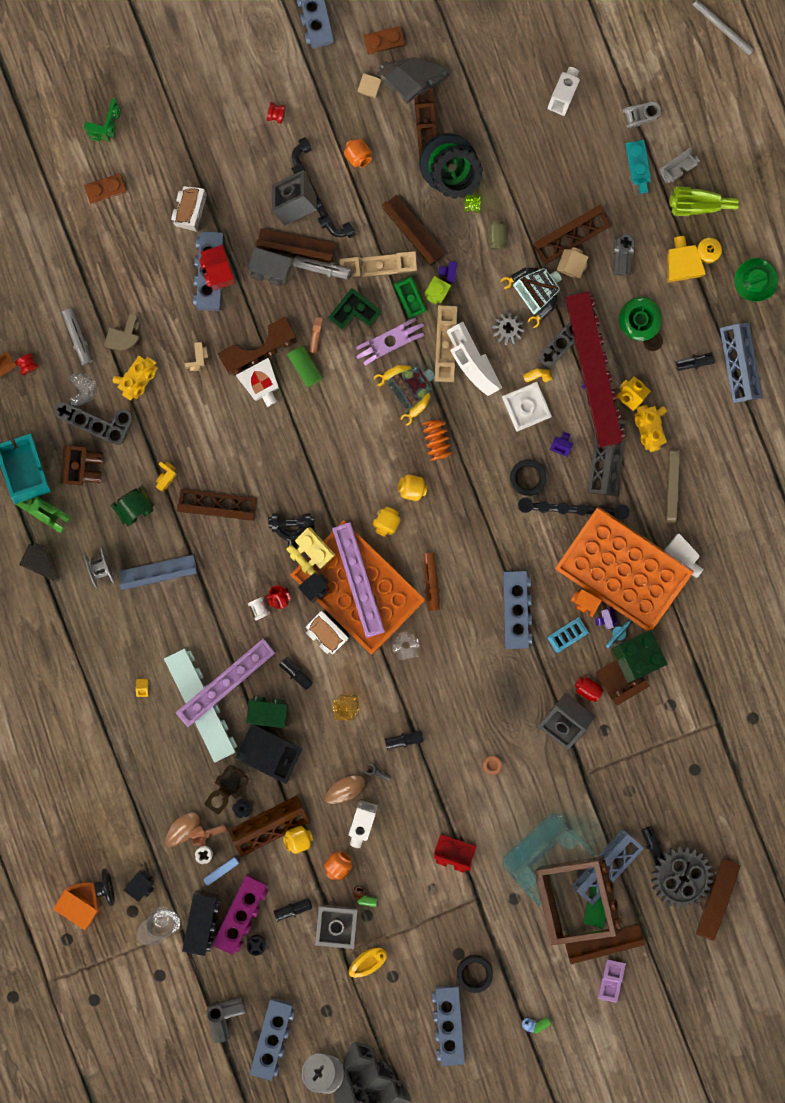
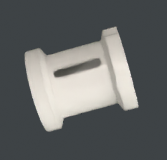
(259, 608)
(198, 854)

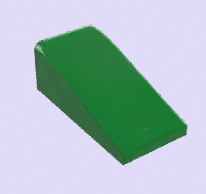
(409, 296)

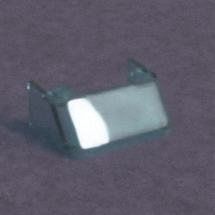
(535, 845)

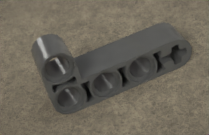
(564, 335)
(91, 420)

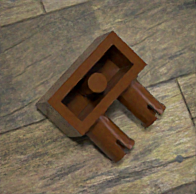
(74, 463)

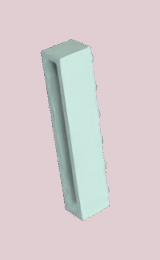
(209, 724)

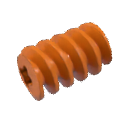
(437, 439)

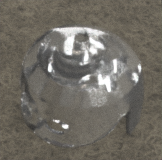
(85, 385)

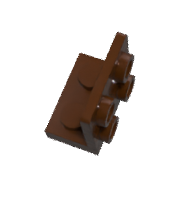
(616, 684)

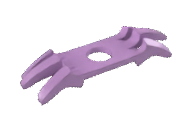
(381, 348)

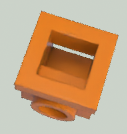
(585, 602)

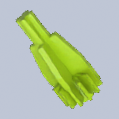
(698, 201)

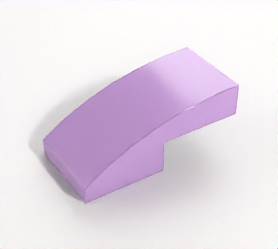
(611, 981)

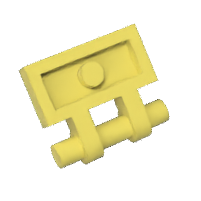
(314, 548)

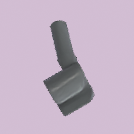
(378, 773)

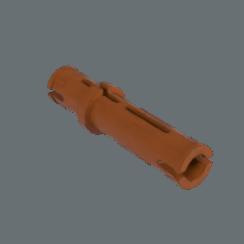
(431, 582)

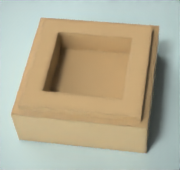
(369, 85)

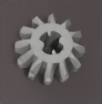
(502, 332)

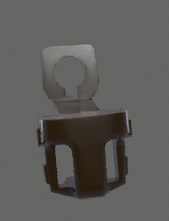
(227, 788)

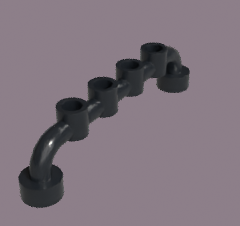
(324, 220)
(526, 505)

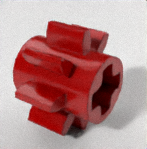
(278, 597)

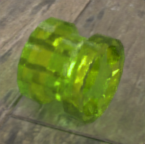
(472, 203)

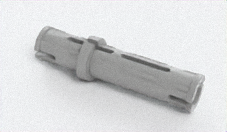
(322, 267)
(80, 344)

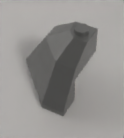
(412, 76)
(369, 1079)

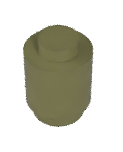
(497, 235)

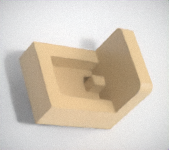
(200, 353)

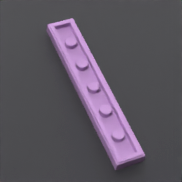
(358, 580)
(225, 682)

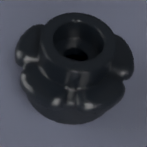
(241, 803)

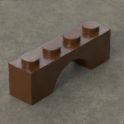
(236, 359)

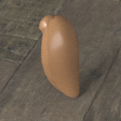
(345, 789)
(181, 829)

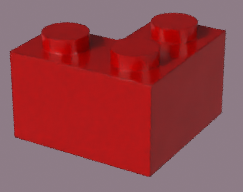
(217, 268)

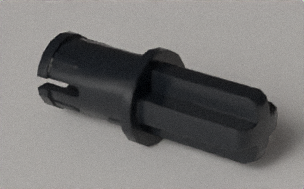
(695, 361)
(296, 673)
(404, 740)
(652, 844)
(292, 909)

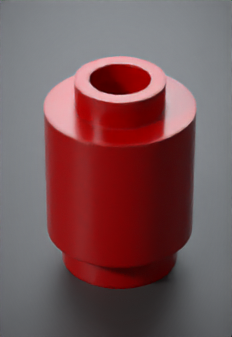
(588, 689)

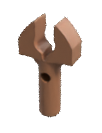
(315, 334)
(204, 834)

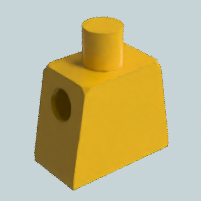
(683, 261)

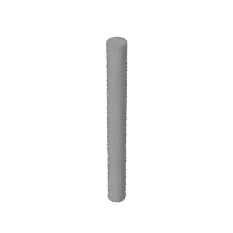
(723, 27)

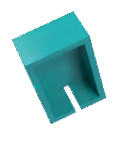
(23, 469)

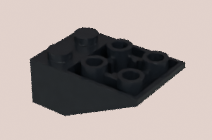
(269, 753)

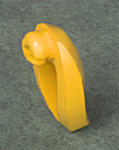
(368, 962)

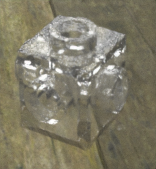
(408, 653)

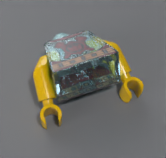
(409, 387)

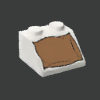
(190, 208)
(327, 633)

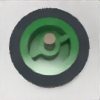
(456, 170)

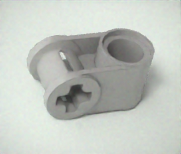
(640, 114)

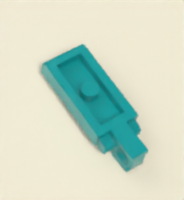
(638, 164)

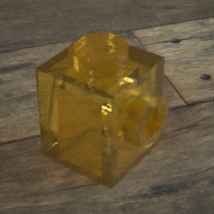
(345, 707)

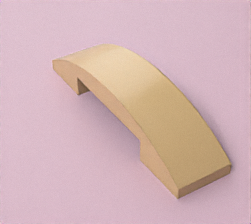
(381, 265)
(444, 359)

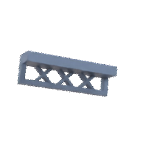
(745, 362)
(158, 572)
(610, 853)

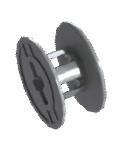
(99, 568)
(322, 1073)

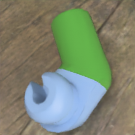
(535, 1026)

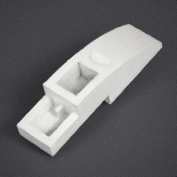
(473, 365)

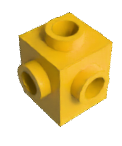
(632, 393)

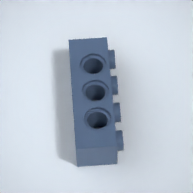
(320, 37)
(213, 301)
(523, 580)
(455, 1055)
(259, 1066)

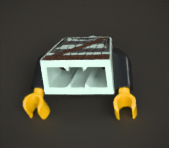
(536, 289)

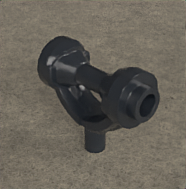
(278, 523)

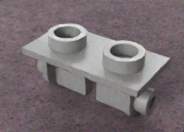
(675, 168)

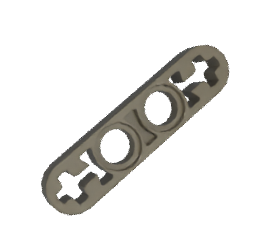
(672, 486)

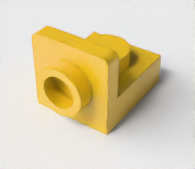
(165, 479)

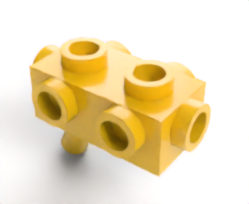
(136, 378)
(650, 427)

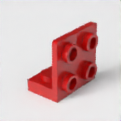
(454, 853)

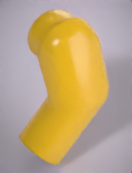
(536, 373)

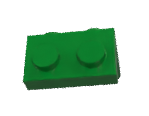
(105, 132)

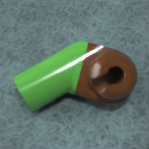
(361, 897)

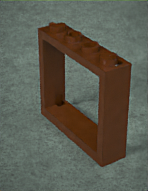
(550, 908)

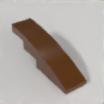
(425, 118)
(718, 899)

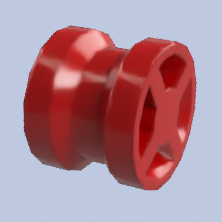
(276, 112)
(26, 364)

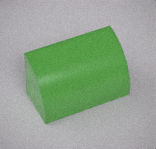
(305, 366)

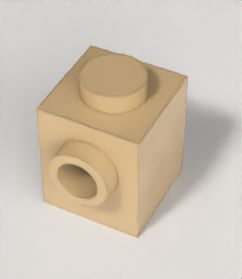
(572, 263)

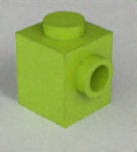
(437, 291)

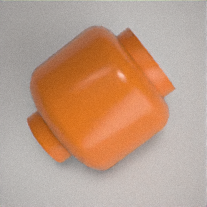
(358, 153)
(338, 865)

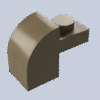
(125, 340)

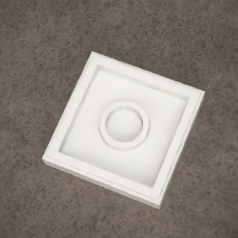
(526, 406)

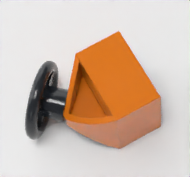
(82, 902)

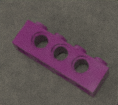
(223, 940)

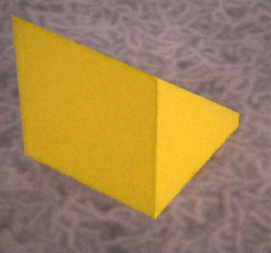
(141, 687)

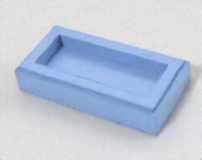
(221, 870)

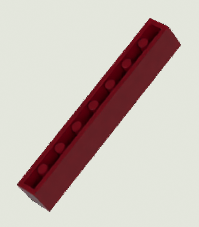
(594, 370)

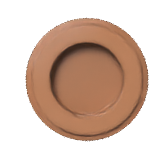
(492, 765)

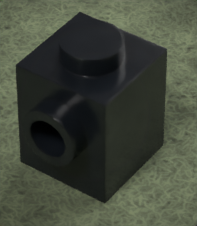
(315, 587)
(140, 885)

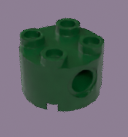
(133, 505)

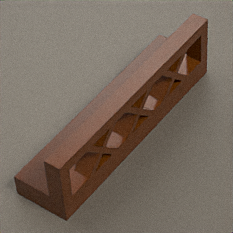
(569, 227)
(413, 230)
(296, 245)
(211, 511)
(266, 824)
(628, 938)

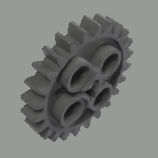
(666, 870)

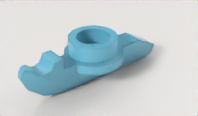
(618, 633)

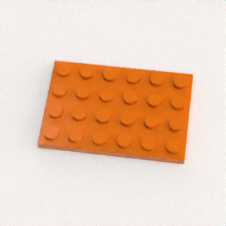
(624, 569)
(392, 593)

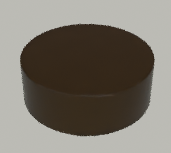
(654, 343)

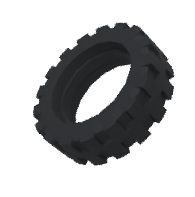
(470, 185)

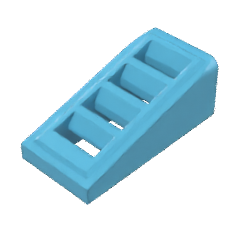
(554, 644)

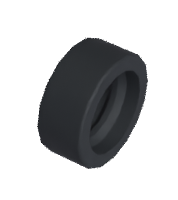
(542, 477)
(474, 988)

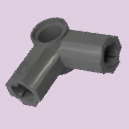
(623, 252)
(227, 1010)

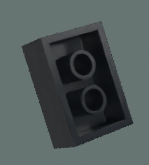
(201, 923)

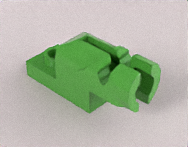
(45, 512)

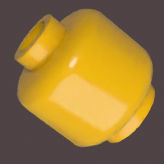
(709, 257)
(412, 487)
(386, 521)
(297, 839)

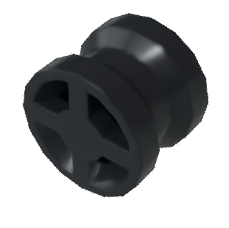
(256, 948)

